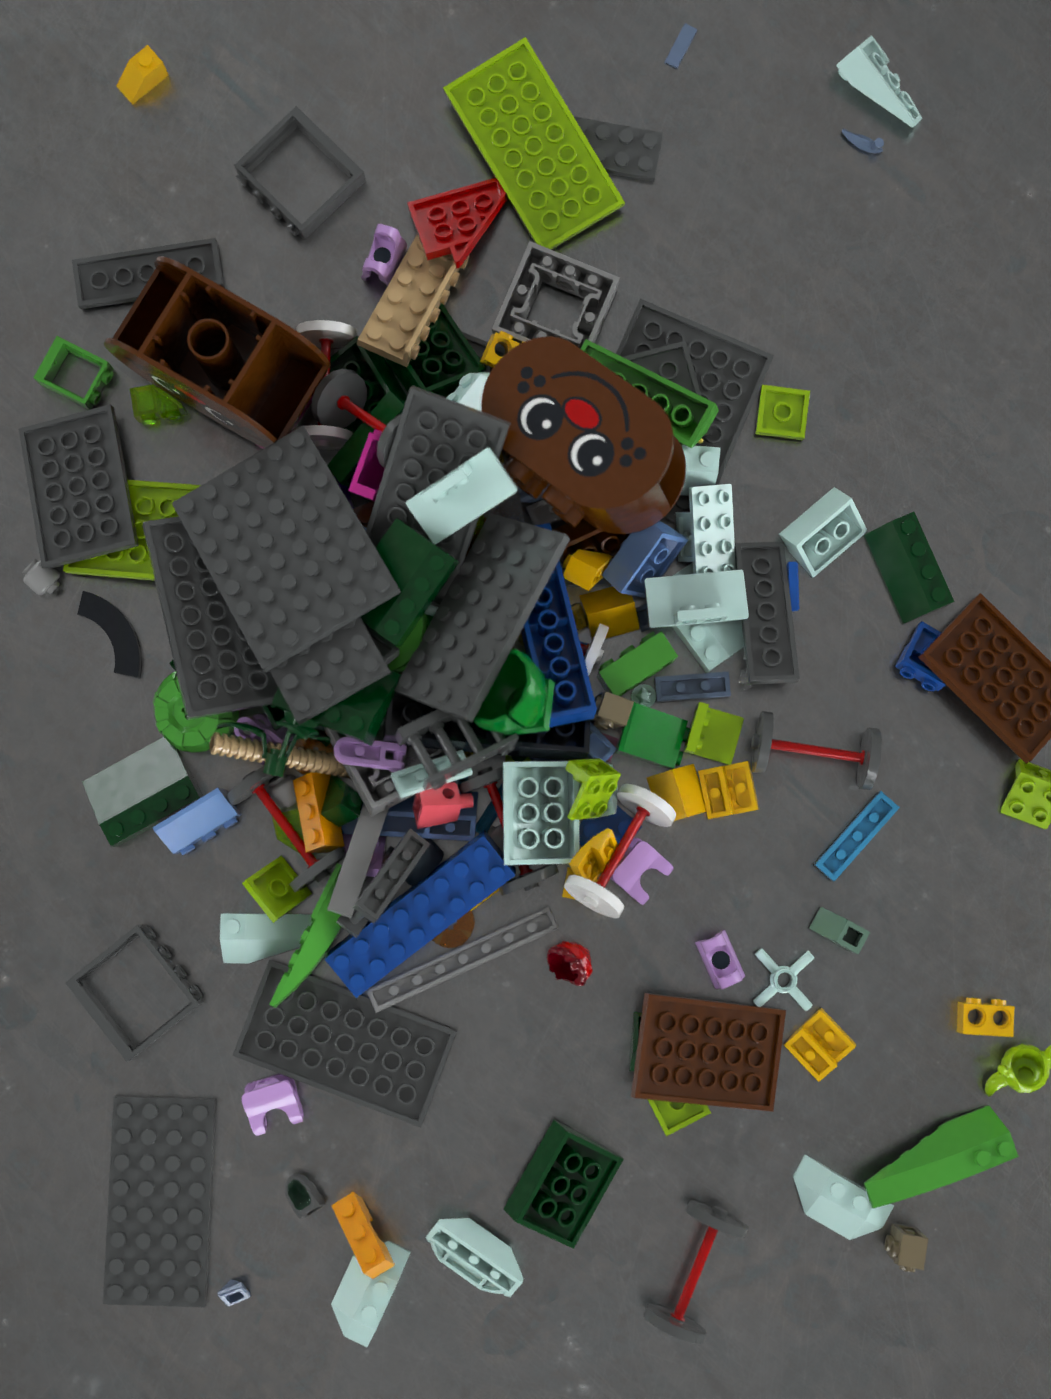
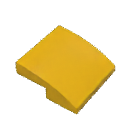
(728, 790)
(594, 855)
(820, 1044)

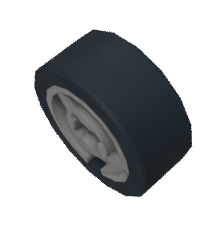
(426, 864)

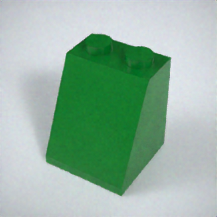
(653, 737)

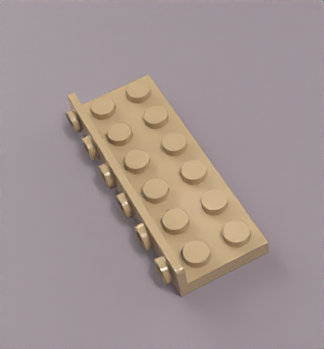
(409, 305)

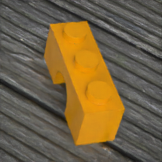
(318, 832)
(365, 1243)

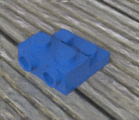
(912, 666)
(617, 823)

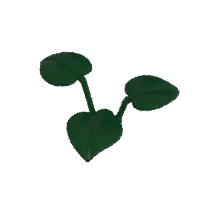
(277, 759)

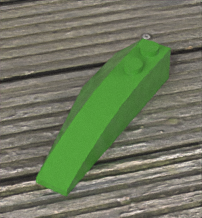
(687, 411)
(314, 943)
(944, 1157)

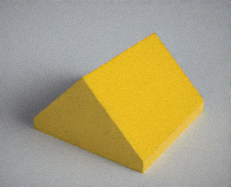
(610, 609)
(680, 790)

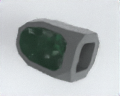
(303, 1195)

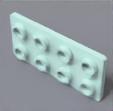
(461, 495)
(709, 529)
(696, 598)

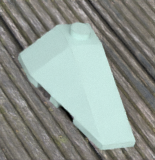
(867, 71)
(255, 937)

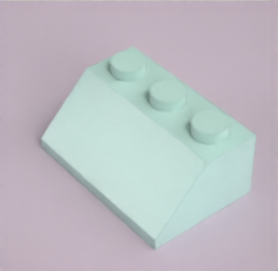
(701, 466)
(824, 531)

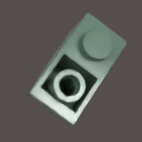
(839, 930)

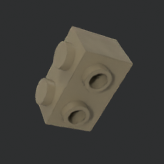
(611, 711)
(907, 1247)

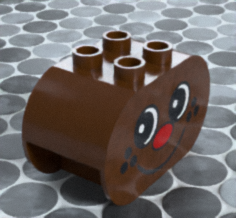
(219, 353)
(584, 437)

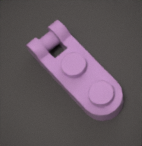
(356, 753)

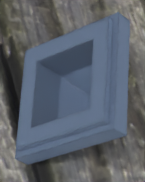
(642, 615)
(233, 1293)

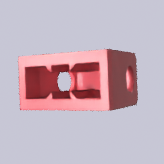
(440, 805)

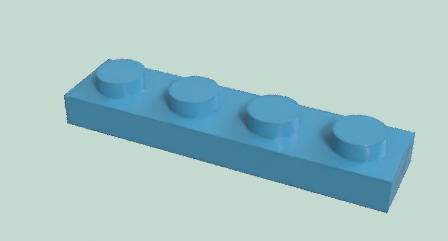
(856, 836)

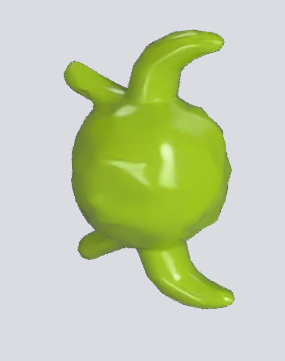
(1022, 1069)

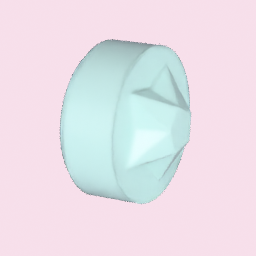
(644, 695)

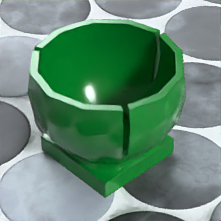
(517, 699)

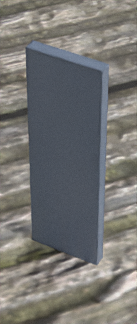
(680, 46)

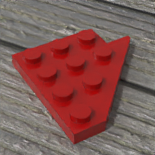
(456, 219)

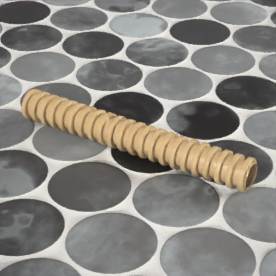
(298, 758)

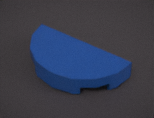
(793, 579)

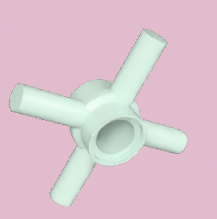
(791, 987)

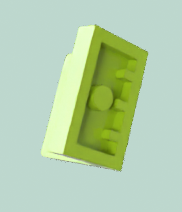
(713, 734)
(597, 786)
(1030, 795)

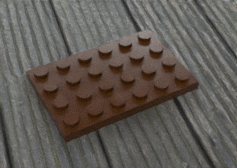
(996, 675)
(708, 1052)

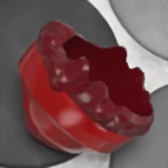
(570, 962)

